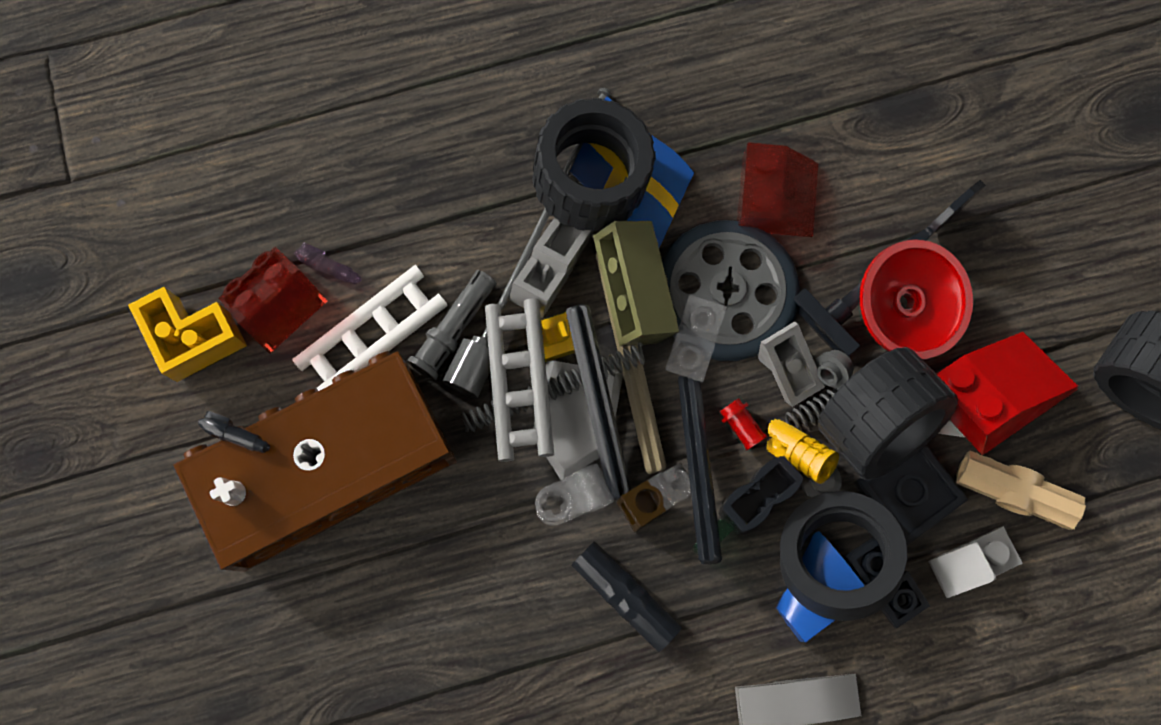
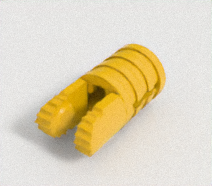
(802, 451)

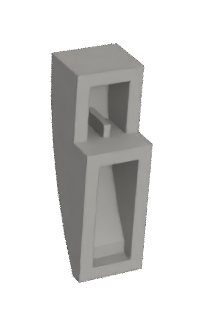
(549, 265)
(799, 701)

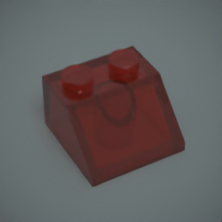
(777, 190)

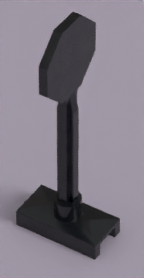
(828, 321)

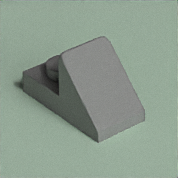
(791, 364)
(975, 562)

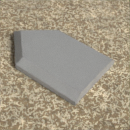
(571, 422)

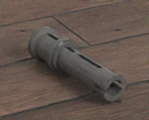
(443, 339)

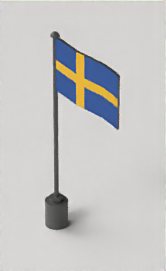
(595, 169)

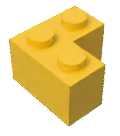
(181, 341)

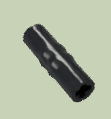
(626, 596)

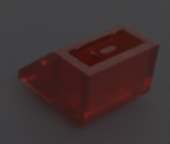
(272, 299)

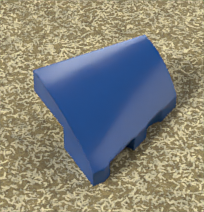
(827, 568)

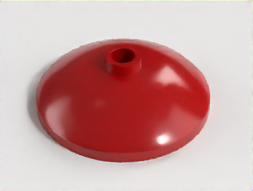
(935, 292)

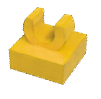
(557, 337)

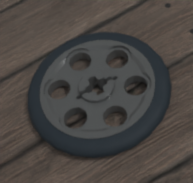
(776, 271)

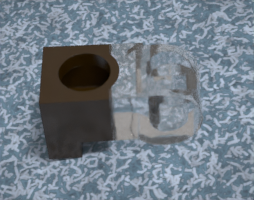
(655, 496)

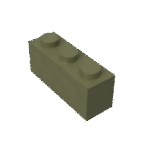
(635, 283)

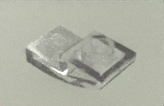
(696, 338)

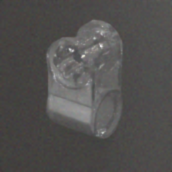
(580, 492)

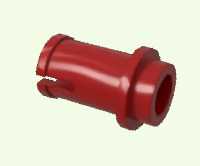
(743, 423)

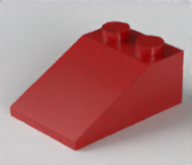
(1003, 389)

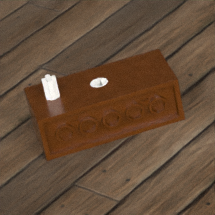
(324, 463)

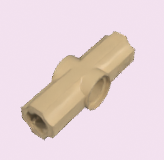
(1020, 490)

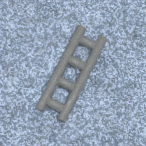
(536, 396)

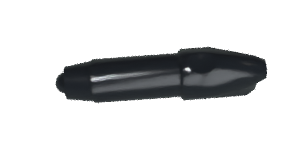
(223, 429)

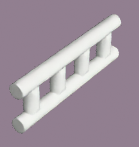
(373, 308)

